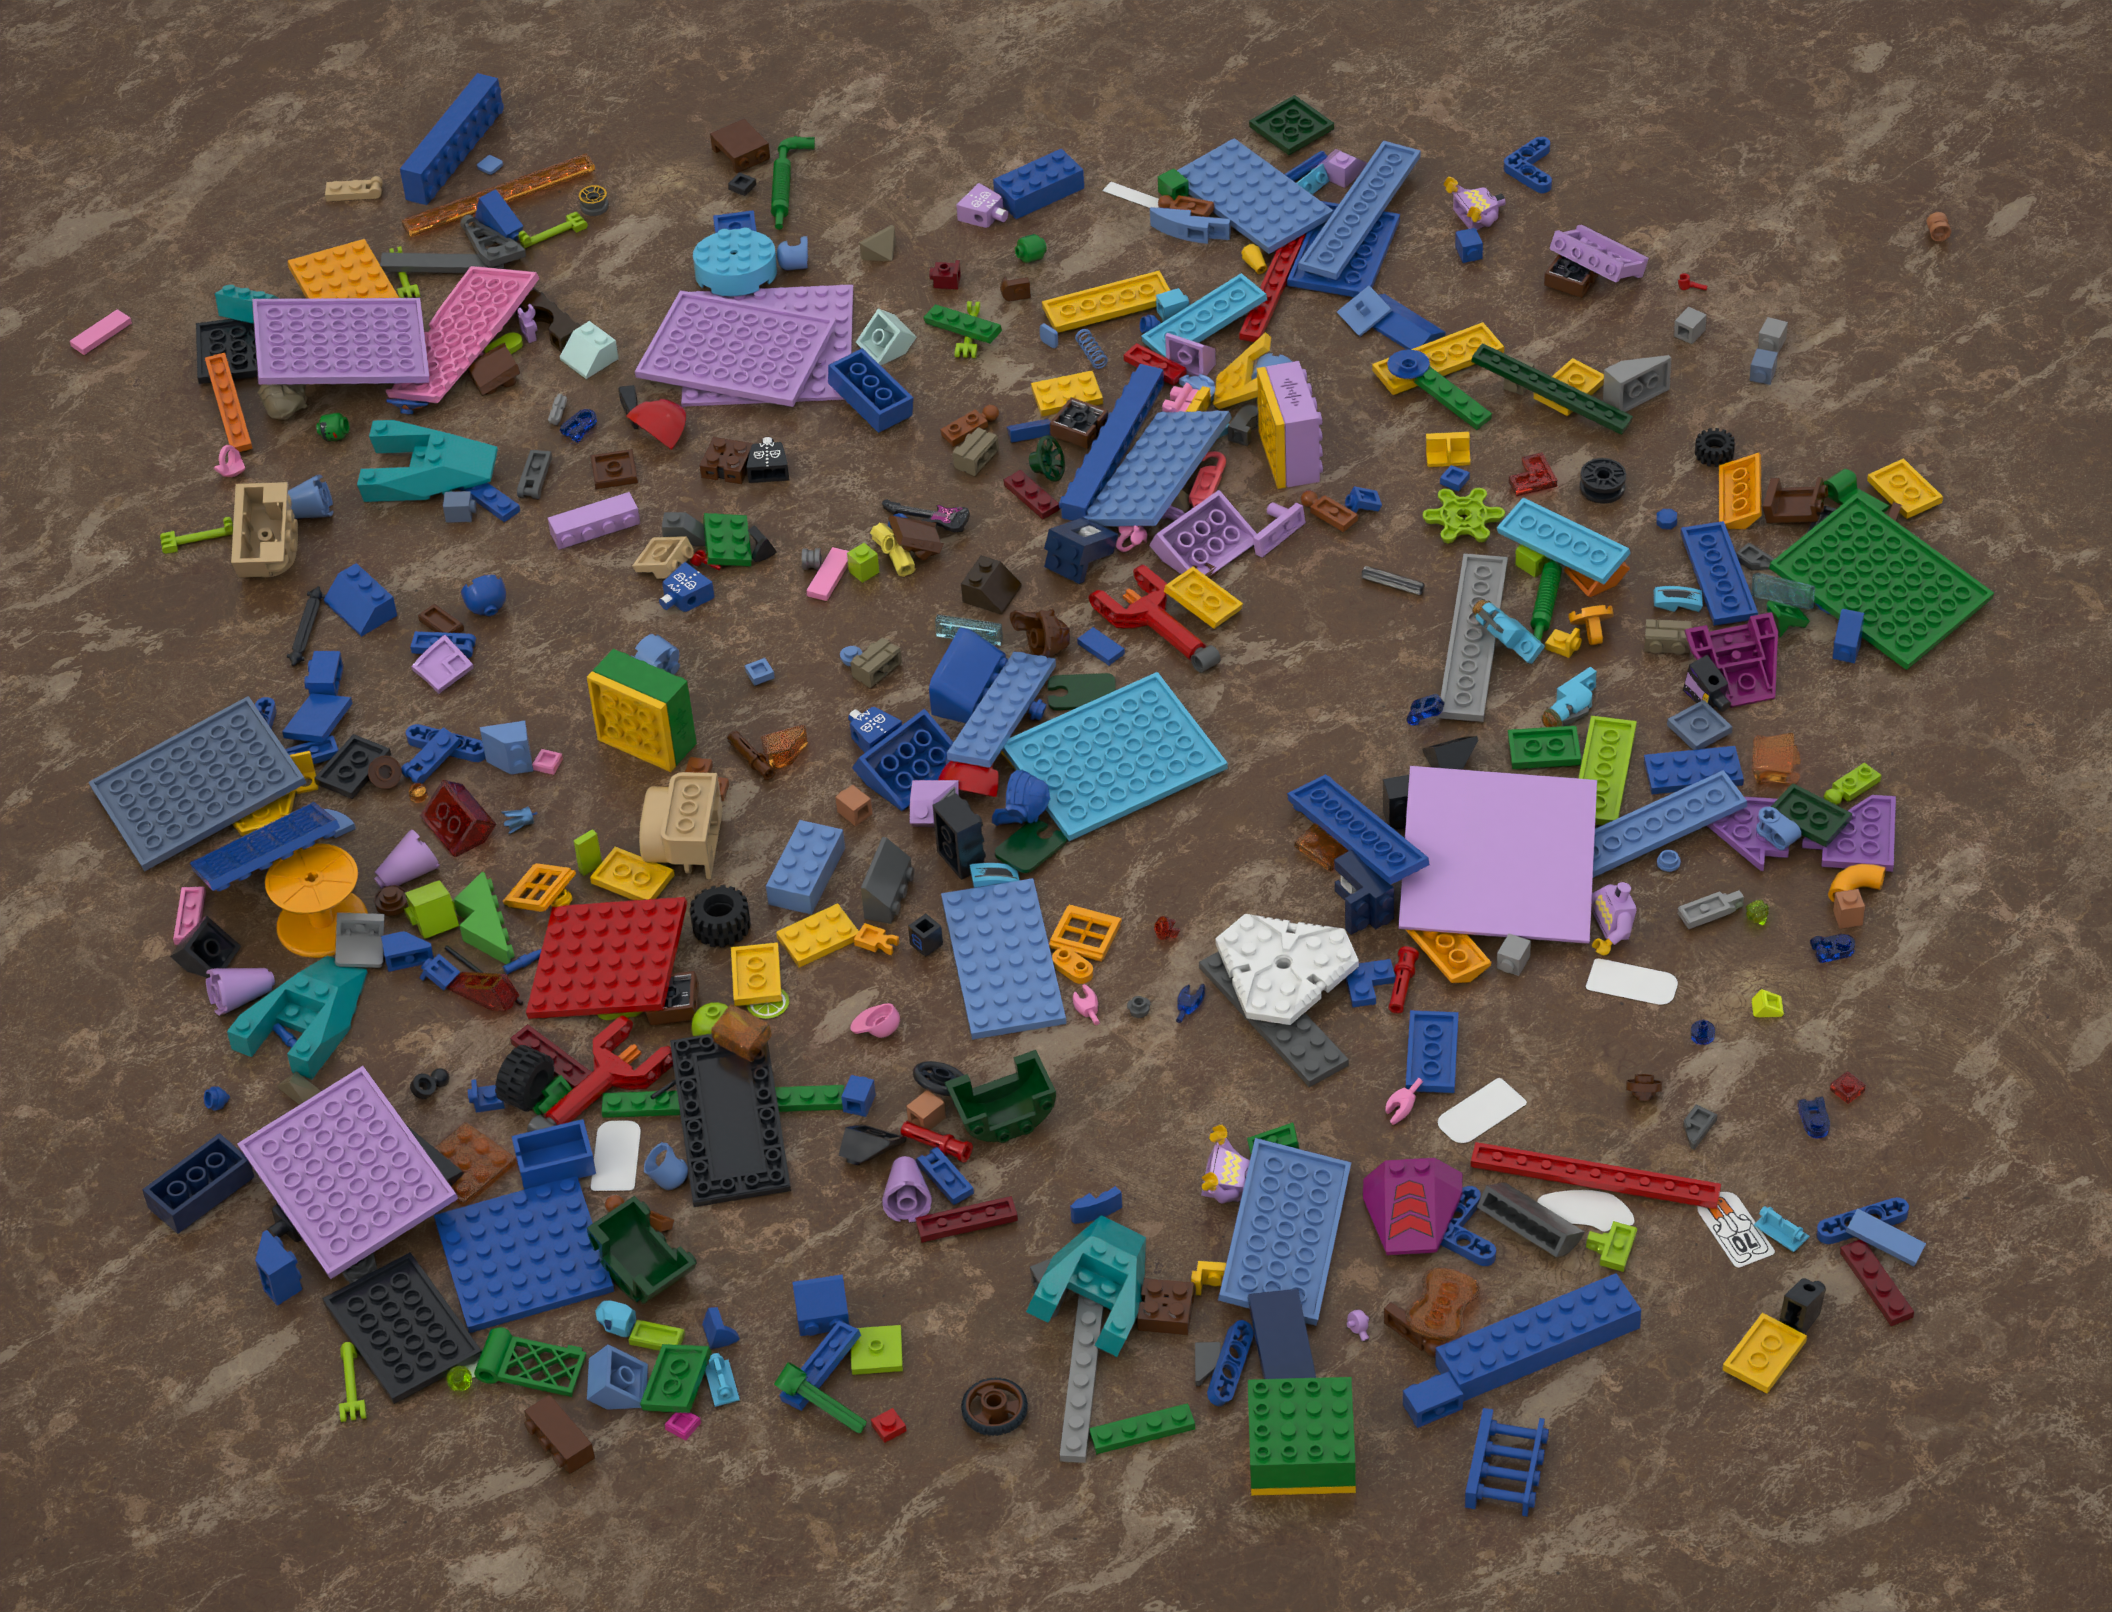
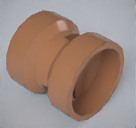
(1938, 226)

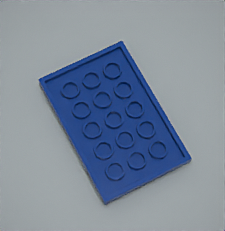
(1361, 268)

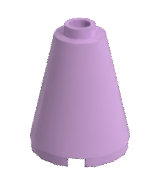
(406, 862)
(237, 986)
(906, 1191)

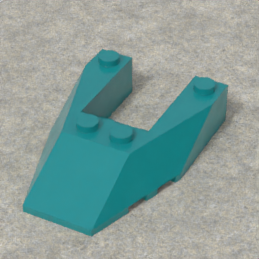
(436, 466)
(311, 1002)
(1103, 1266)

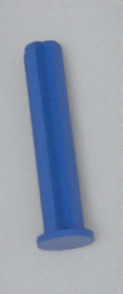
(1306, 167)

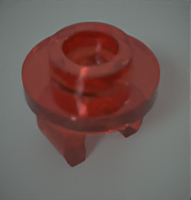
(1165, 929)

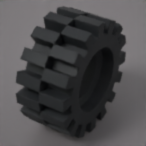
(1714, 455)

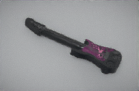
(949, 518)

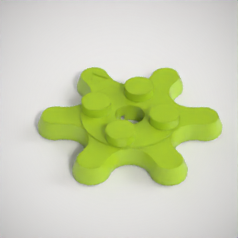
(1472, 506)

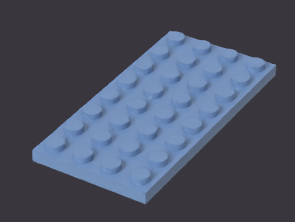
(1254, 196)
(1157, 468)
(1003, 959)
(1285, 1226)

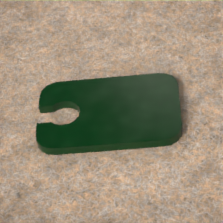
(1080, 688)
(1027, 850)

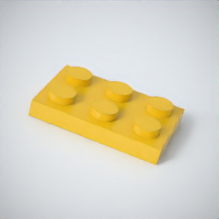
(1578, 376)
(1055, 392)
(1905, 486)
(1203, 597)
(631, 876)
(817, 935)
(756, 974)
(1764, 1353)

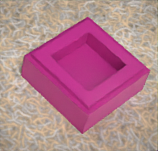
(682, 1424)

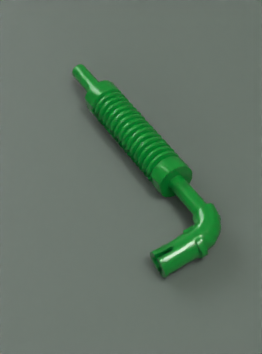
(782, 176)
(1546, 598)

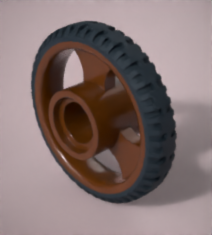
(991, 1418)

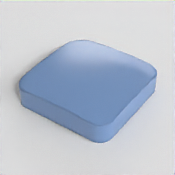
(490, 164)
(1049, 335)

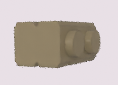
(975, 451)
(1666, 636)
(876, 662)

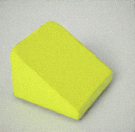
(1767, 1004)

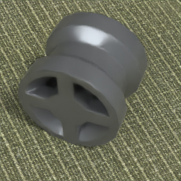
(811, 558)

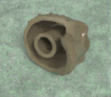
(283, 399)

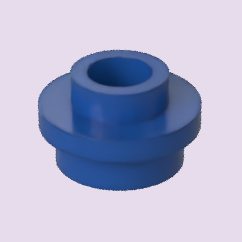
(1037, 710)

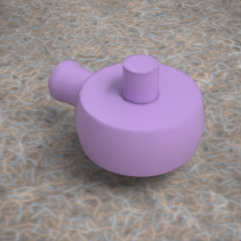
(1358, 1323)

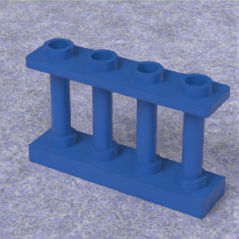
(1481, 1469)

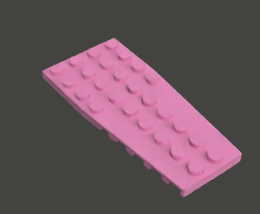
(465, 326)

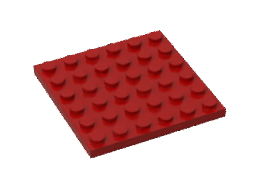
(607, 958)

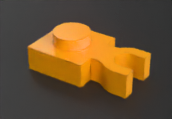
(873, 938)

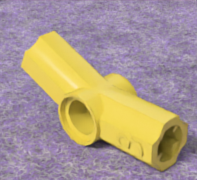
(901, 558)

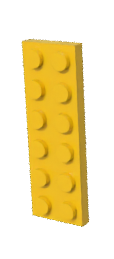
(1104, 301)
(1444, 354)

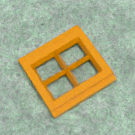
(514, 898)
(1091, 917)

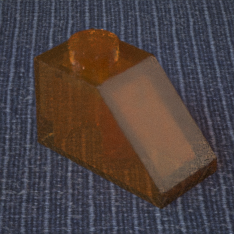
(784, 746)

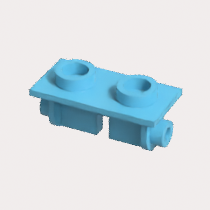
(1314, 180)
(1781, 1229)
(721, 1380)

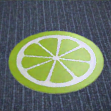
(770, 1009)

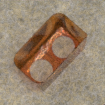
(741, 1032)

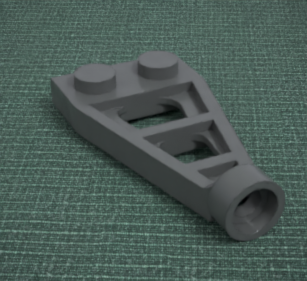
(493, 256)

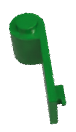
(1844, 486)

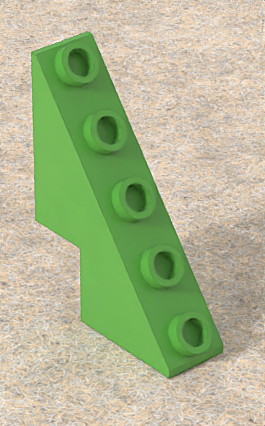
(483, 923)

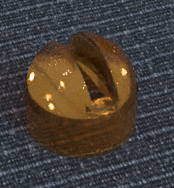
(418, 792)

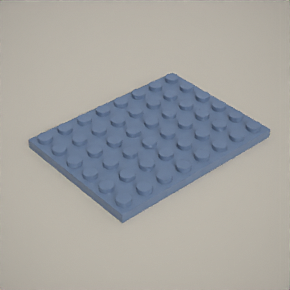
(196, 783)

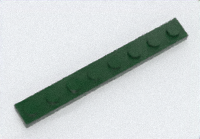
(1552, 389)

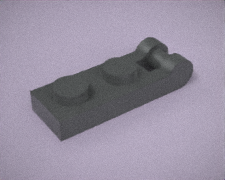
(534, 474)

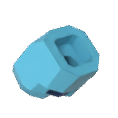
(616, 1317)

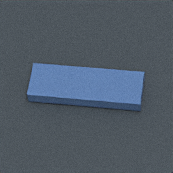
(1885, 1237)

